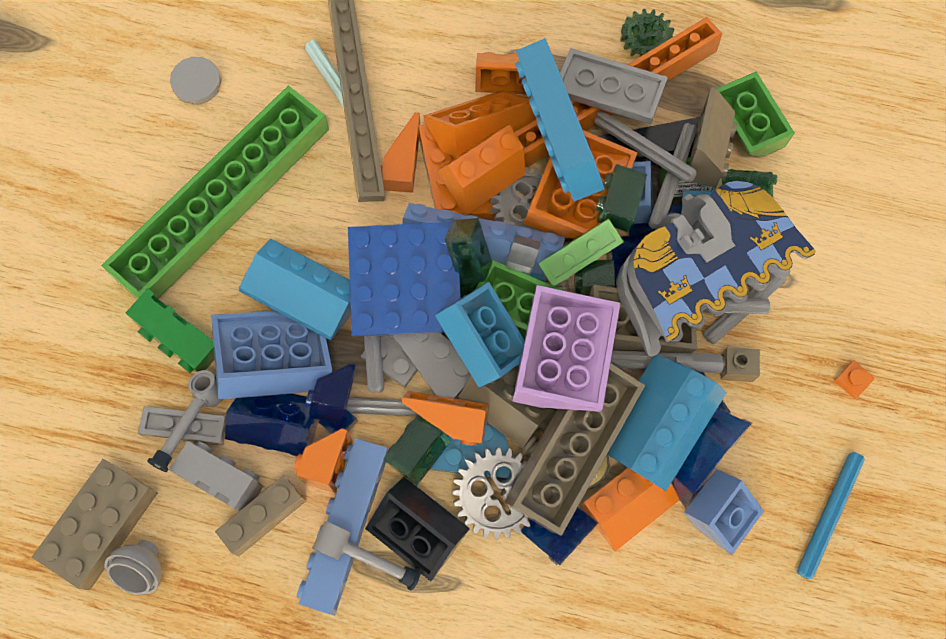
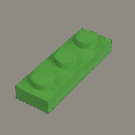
(580, 252)

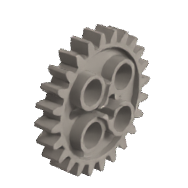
(510, 202)
(475, 504)

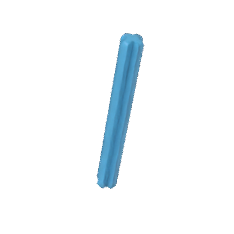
(830, 515)

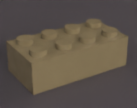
(94, 525)

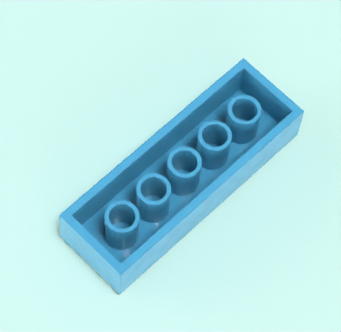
(558, 121)

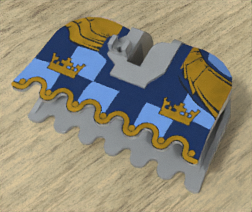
(704, 257)

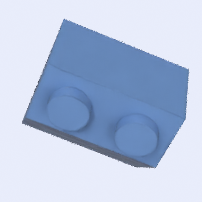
(724, 510)

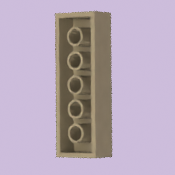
(571, 455)

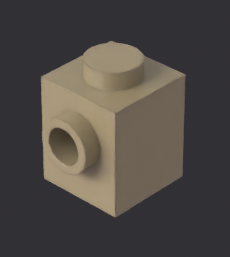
(740, 364)

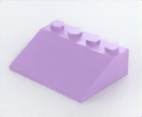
(566, 351)

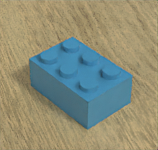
(483, 334)

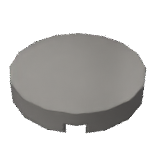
(195, 80)

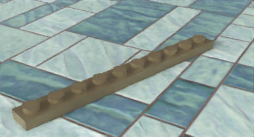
(356, 102)

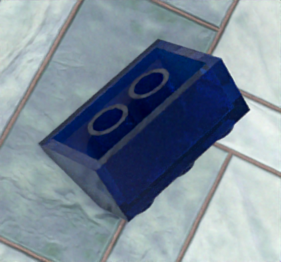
(271, 422)

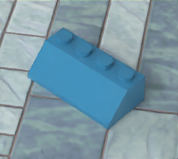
(298, 289)

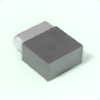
(523, 254)

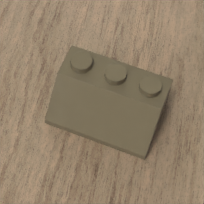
(712, 140)

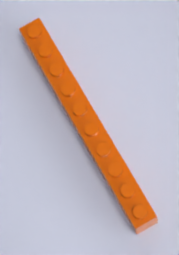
(666, 59)

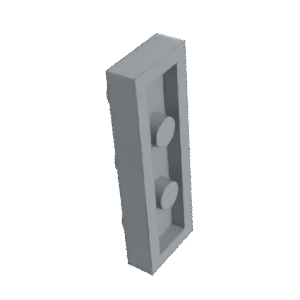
(162, 422)

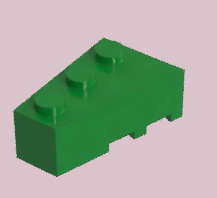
(172, 332)

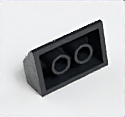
(417, 528)

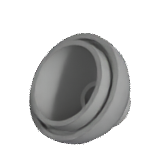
(135, 568)

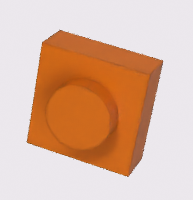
(854, 379)

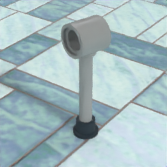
(205, 393)
(335, 541)

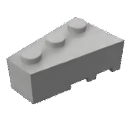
(216, 475)

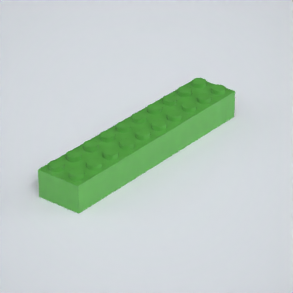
(217, 195)

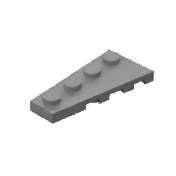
(436, 362)

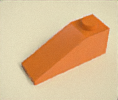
(401, 158)
(455, 417)

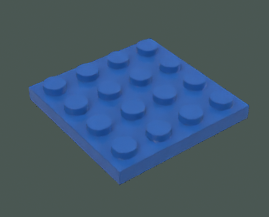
(400, 278)

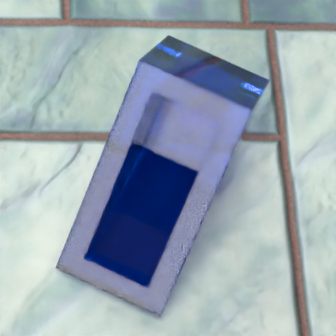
(331, 395)

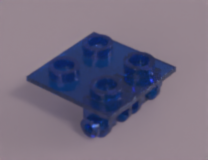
(559, 546)

